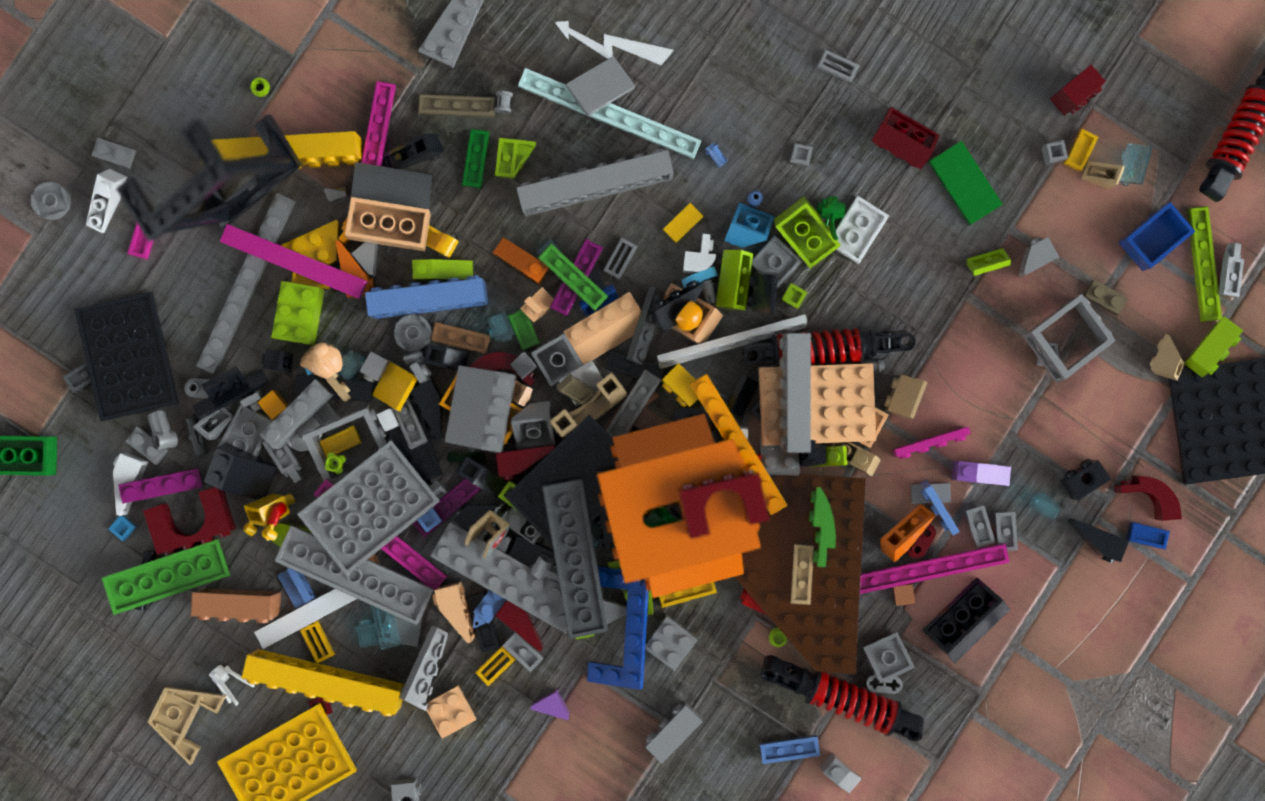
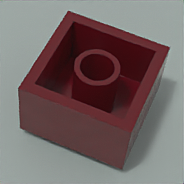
(1078, 91)

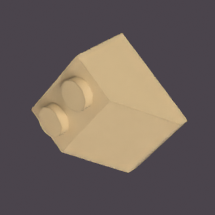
(904, 396)

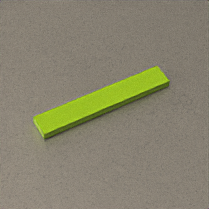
(1204, 264)

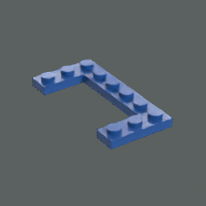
(632, 672)

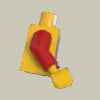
(267, 513)

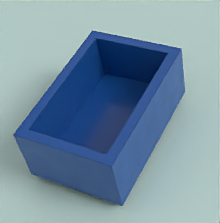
(1156, 236)

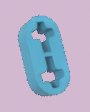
(701, 276)

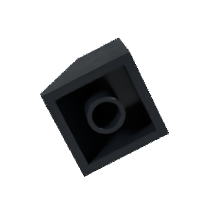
(764, 292)

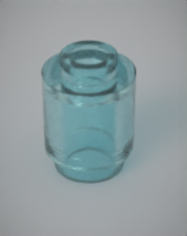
(1045, 505)

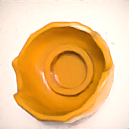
(689, 317)

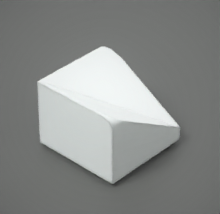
(388, 420)

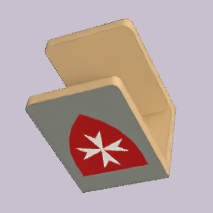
(486, 523)

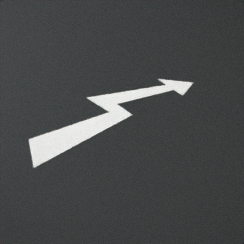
(650, 52)

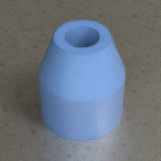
(754, 202)

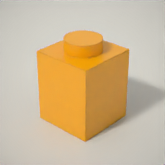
(273, 404)

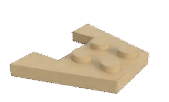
(175, 714)

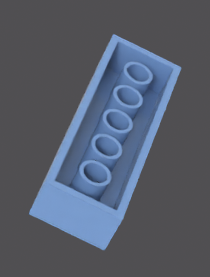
(426, 298)

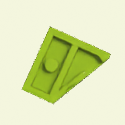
(512, 156)

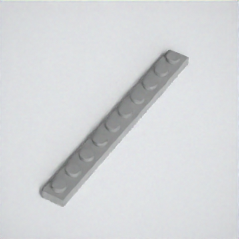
(244, 287)

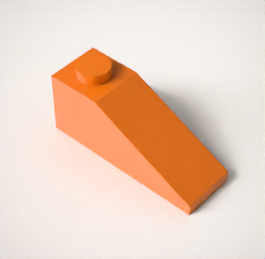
(521, 261)
(351, 266)
(906, 532)

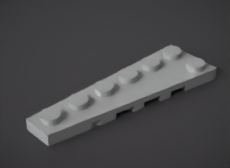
(451, 32)

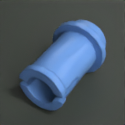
(716, 155)

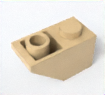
(1168, 359)

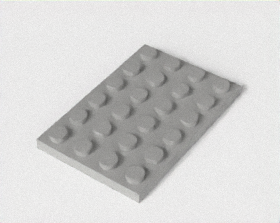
(368, 507)

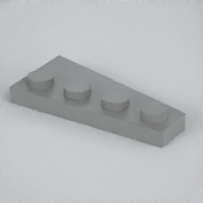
(421, 675)

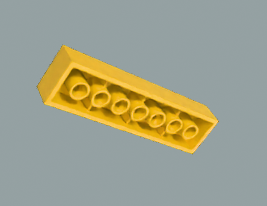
(311, 149)
(323, 681)

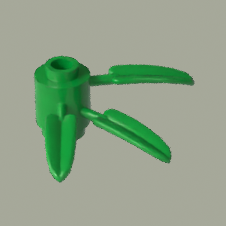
(831, 209)

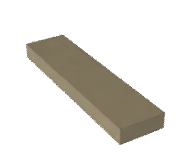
(456, 105)

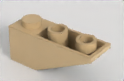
(858, 457)

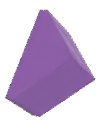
(552, 705)

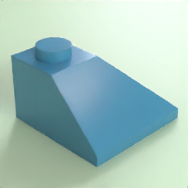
(748, 226)

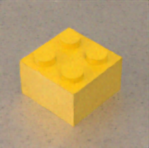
(678, 382)

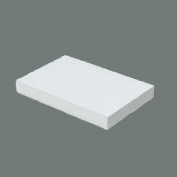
(859, 229)

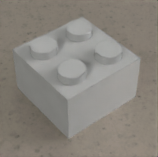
(670, 642)

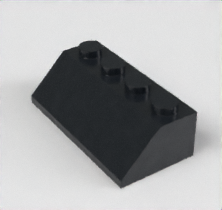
(966, 619)

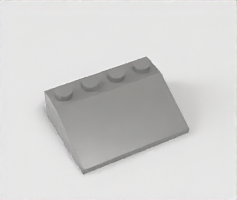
(480, 409)

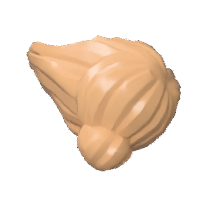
(322, 360)

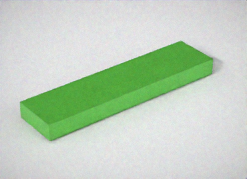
(573, 277)

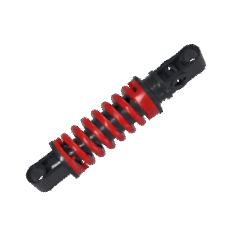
(1243, 134)
(832, 346)
(855, 701)

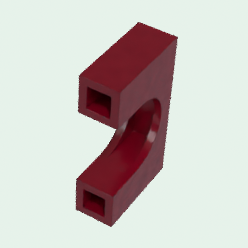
(695, 498)
(168, 537)

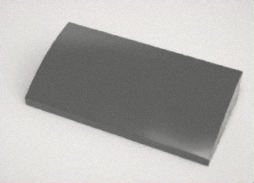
(391, 185)

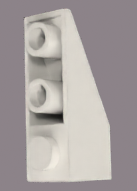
(104, 199)

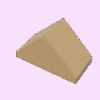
(1103, 174)

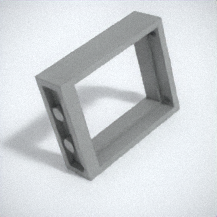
(1047, 354)
(315, 448)

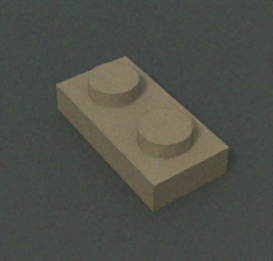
(1105, 297)

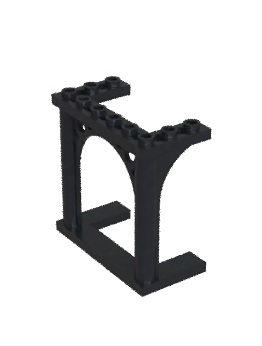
(205, 185)

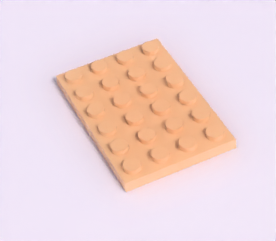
(839, 403)

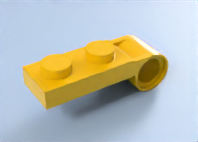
(441, 242)

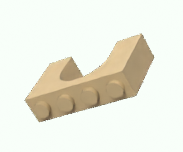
(607, 396)

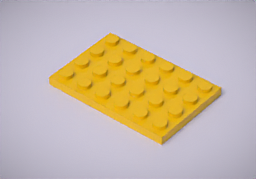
(289, 761)

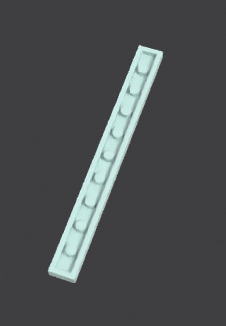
(613, 115)

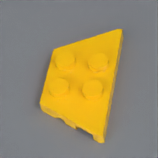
(318, 244)

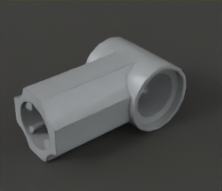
(162, 435)
(545, 568)

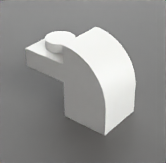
(696, 262)

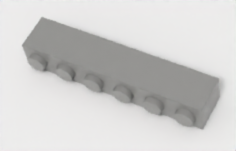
(795, 392)

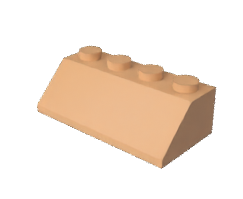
(604, 328)

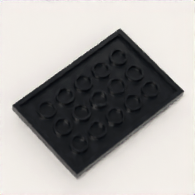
(126, 356)
(577, 456)

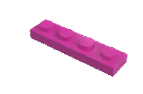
(938, 440)

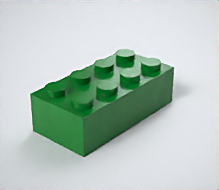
(28, 455)

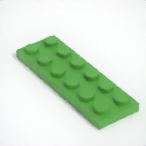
(165, 576)

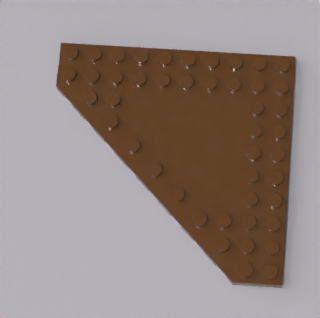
(829, 625)

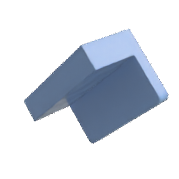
(296, 587)

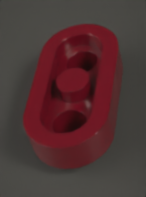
(923, 542)

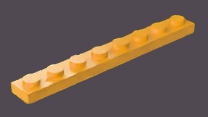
(730, 430)

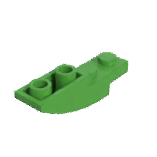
(822, 518)

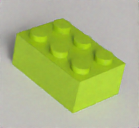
(298, 313)

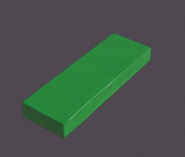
(475, 158)

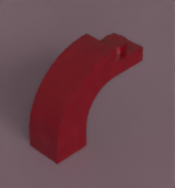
(500, 361)
(1163, 498)

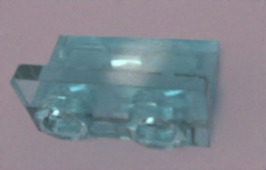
(1135, 161)

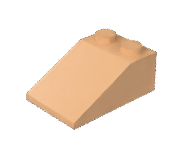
(709, 321)
(454, 607)

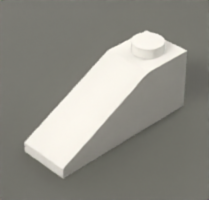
(126, 469)

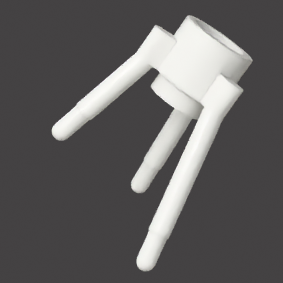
(220, 676)

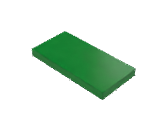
(965, 183)

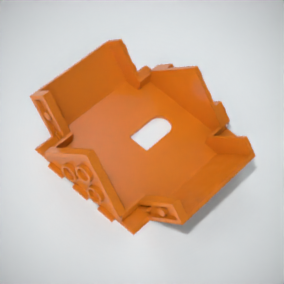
(648, 475)

